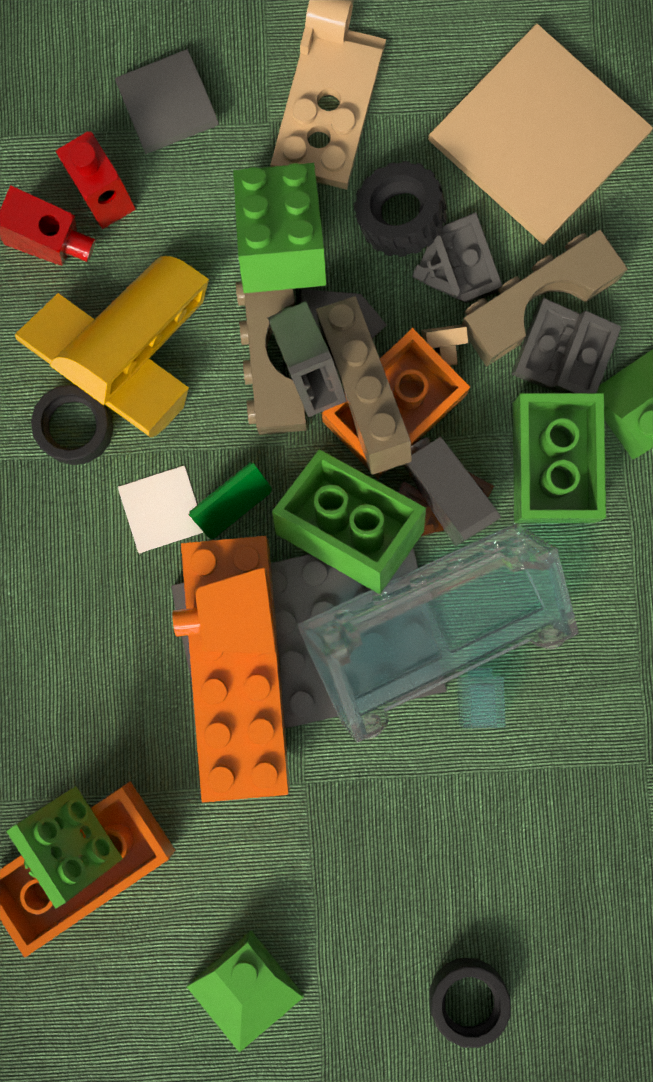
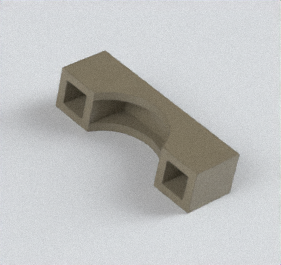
(582, 271)
(365, 385)
(276, 399)

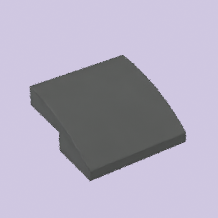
(166, 101)
(565, 349)

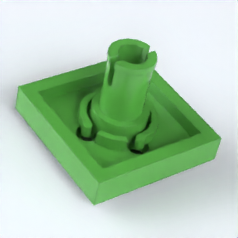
(56, 847)

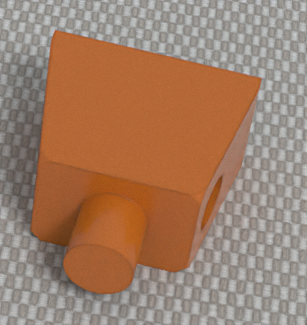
(231, 615)

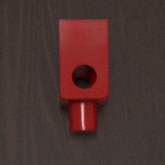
(93, 176)
(29, 220)

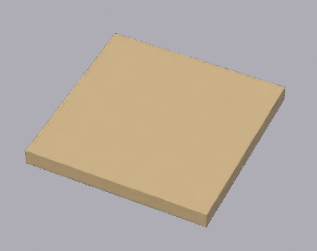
(540, 133)

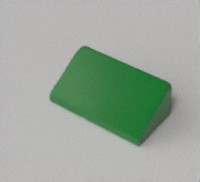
(230, 501)

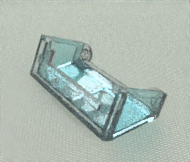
(438, 625)

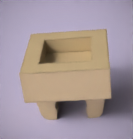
(445, 340)

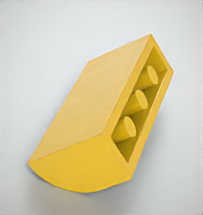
(132, 328)
(145, 400)

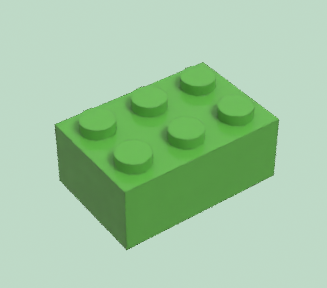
(279, 228)
(559, 458)
(349, 521)

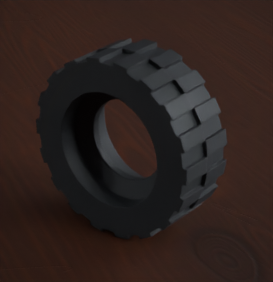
(397, 180)

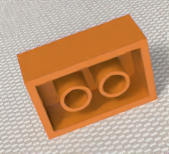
(421, 387)

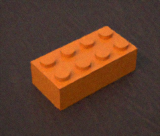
(137, 837)

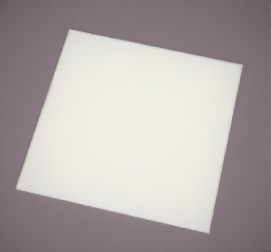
(160, 509)

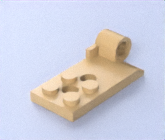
(337, 65)

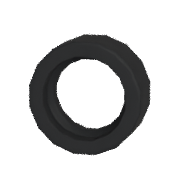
(47, 406)
(476, 1035)

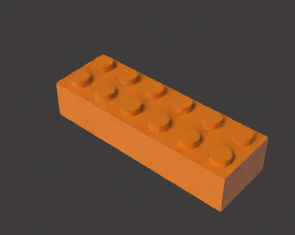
(235, 692)

